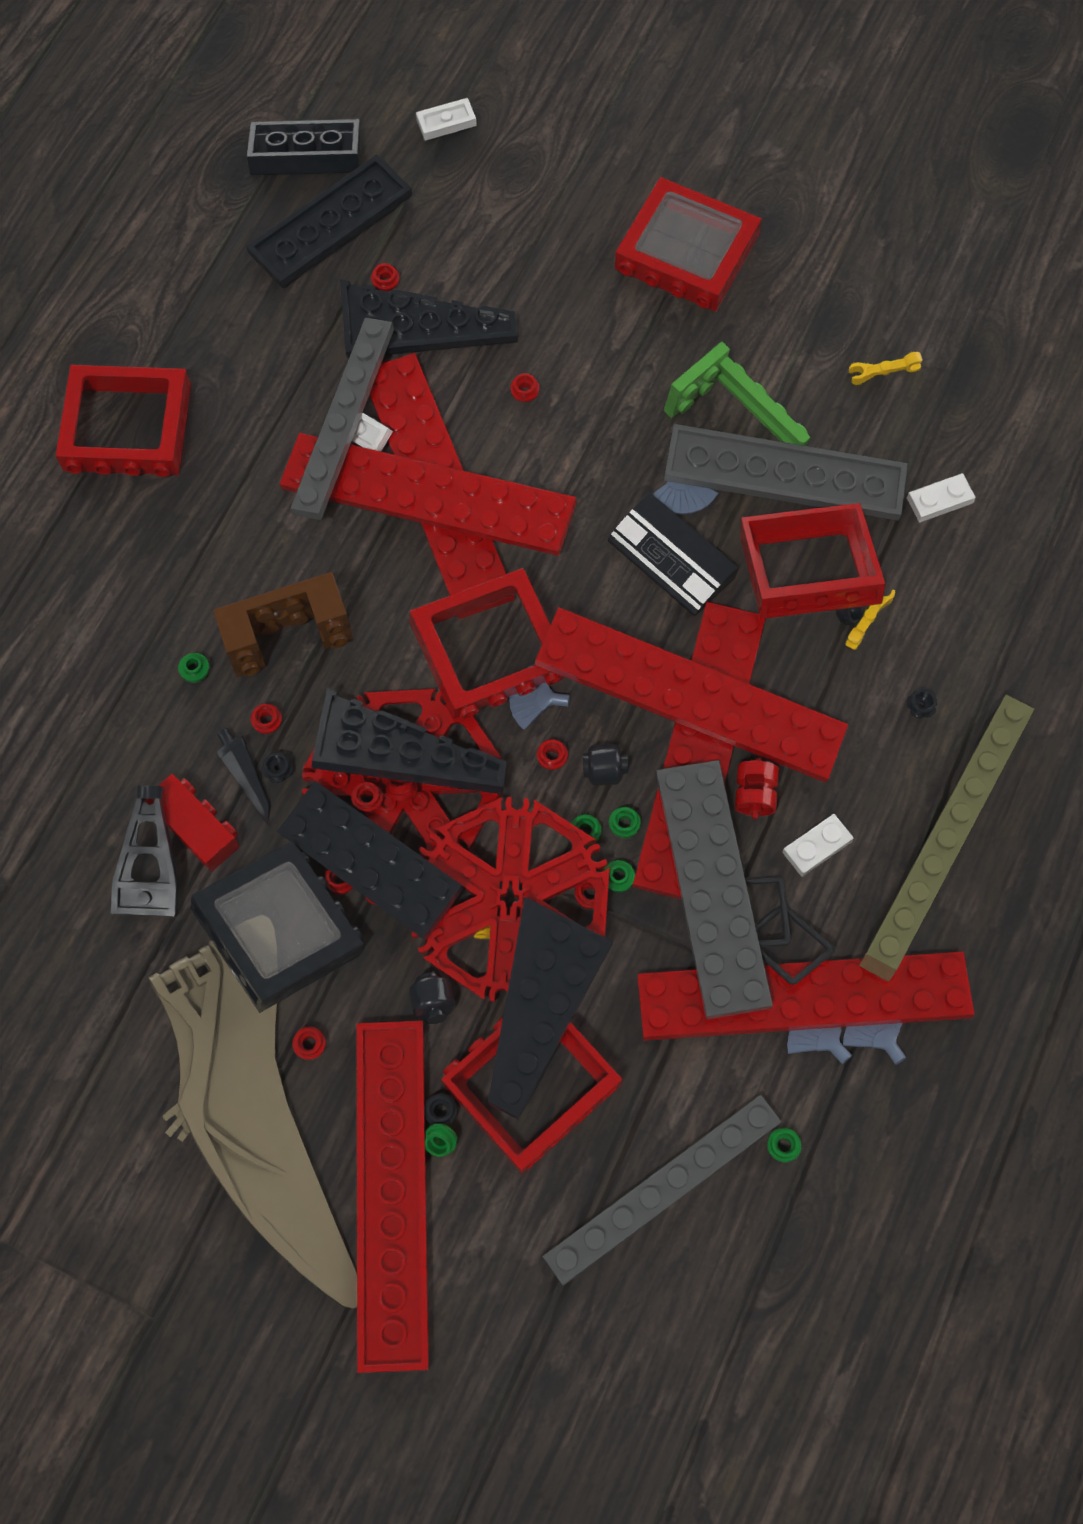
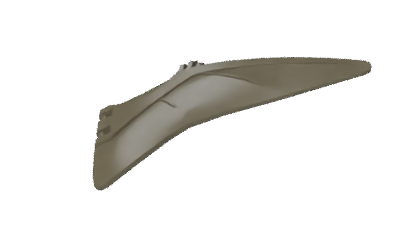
(242, 1120)

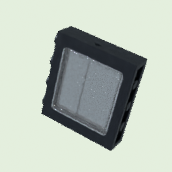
(276, 926)

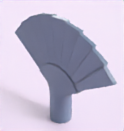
(685, 498)
(530, 706)
(876, 1036)
(818, 1040)

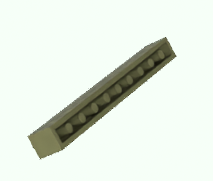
(946, 839)

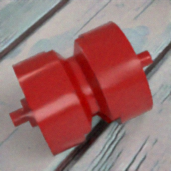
(756, 788)

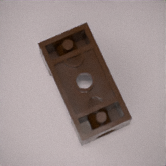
(277, 609)

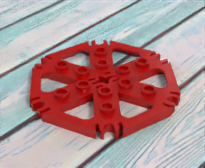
(422, 807)
(511, 867)

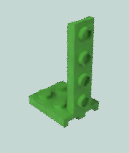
(718, 366)

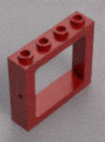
(133, 462)
(819, 596)
(464, 702)
(483, 1051)

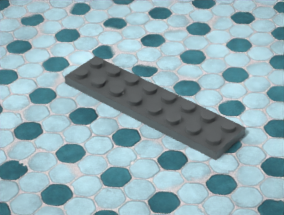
(785, 471)
(713, 890)

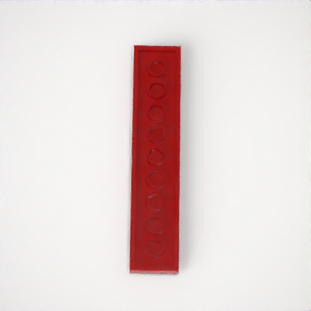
(419, 433)
(443, 497)
(728, 645)
(692, 694)
(828, 997)
(391, 1199)

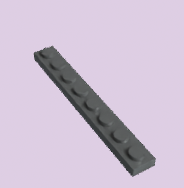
(342, 419)
(661, 1190)

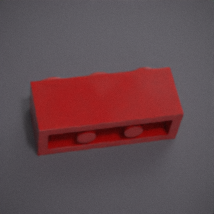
(195, 823)

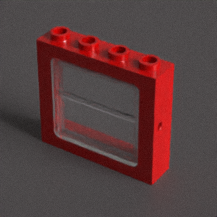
(687, 244)

